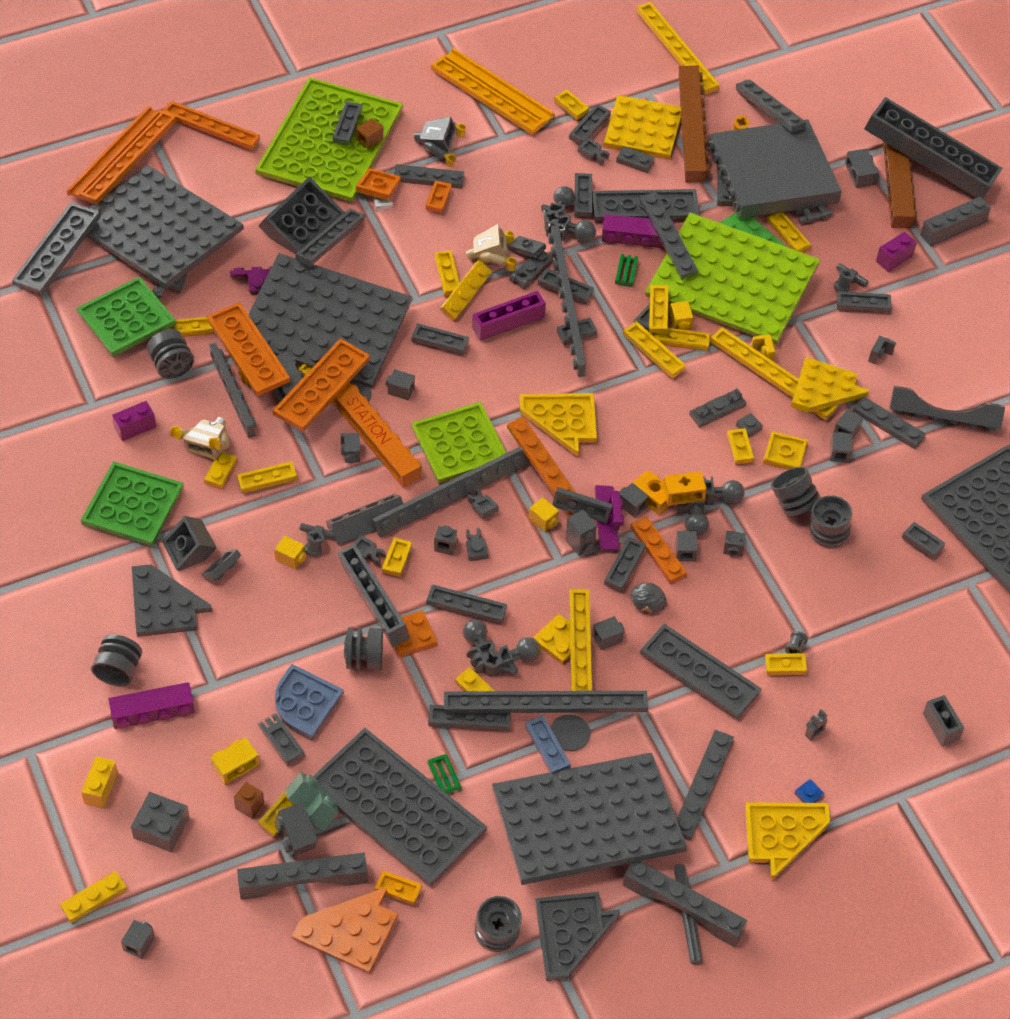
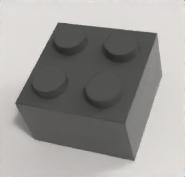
(160, 821)
(296, 829)

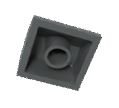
(188, 543)

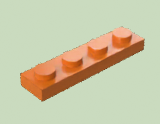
(658, 550)

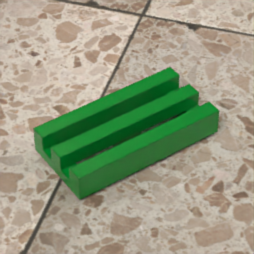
(628, 260)
(450, 789)

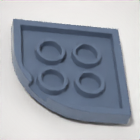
(305, 700)

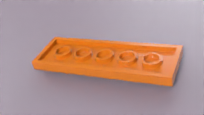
(248, 349)
(321, 385)

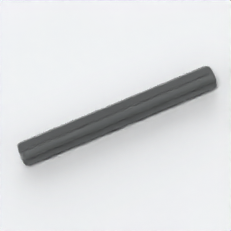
(688, 921)

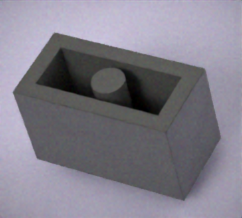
(861, 168)
(581, 533)
(943, 720)

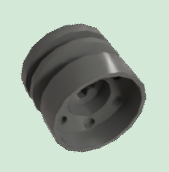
(170, 353)
(795, 491)
(830, 521)
(364, 648)
(116, 660)
(498, 912)

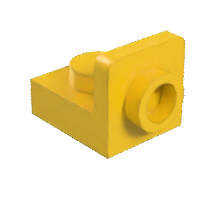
(765, 345)

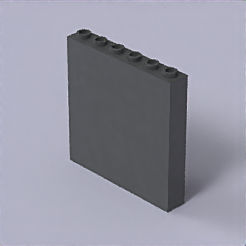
(773, 169)

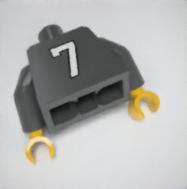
(438, 137)

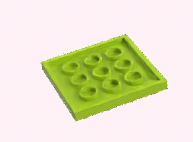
(458, 441)

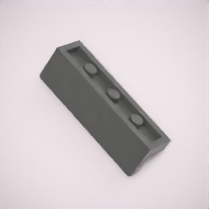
(360, 521)

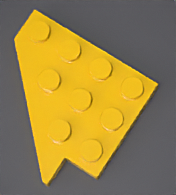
(825, 386)
(782, 831)

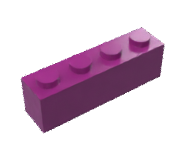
(630, 231)
(508, 315)
(151, 705)

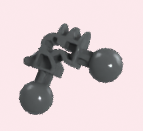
(556, 215)
(731, 492)
(476, 632)

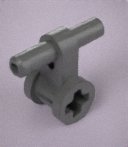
(846, 276)
(315, 538)

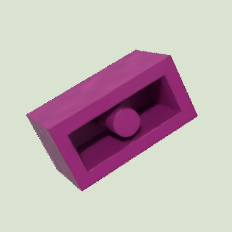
(896, 251)
(134, 420)

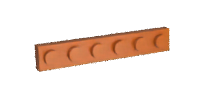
(213, 126)
(539, 456)

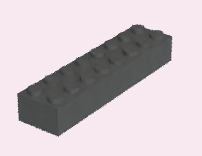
(933, 148)

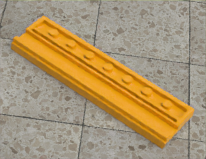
(493, 91)

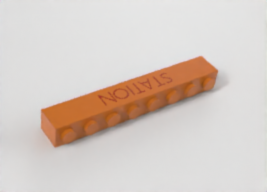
(378, 435)

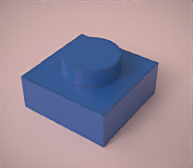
(809, 792)

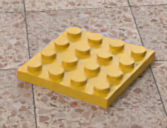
(643, 126)

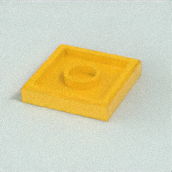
(785, 451)

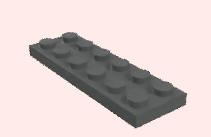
(627, 203)
(56, 248)
(700, 671)

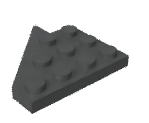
(163, 603)
(570, 930)

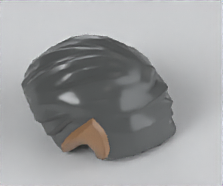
(648, 598)

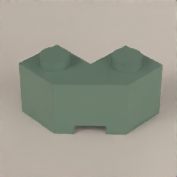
(317, 802)

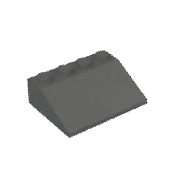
(301, 216)

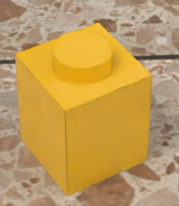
(681, 315)
(544, 514)
(290, 552)

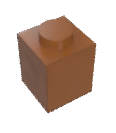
(369, 133)
(249, 800)

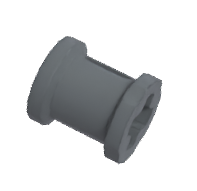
(796, 643)

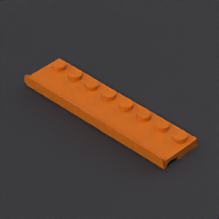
(121, 155)

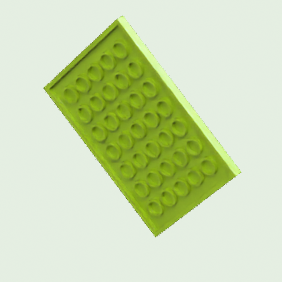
(306, 144)
(739, 278)

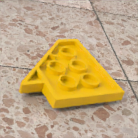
(563, 417)

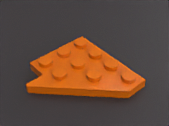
(350, 930)

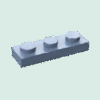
(547, 744)

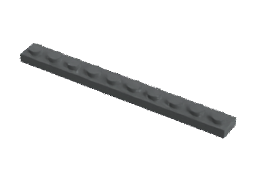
(567, 305)
(450, 491)
(545, 701)

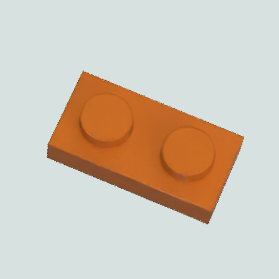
(438, 197)

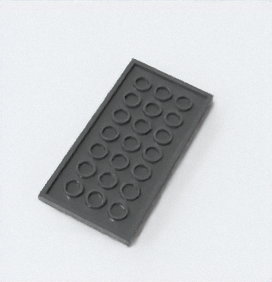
(399, 807)

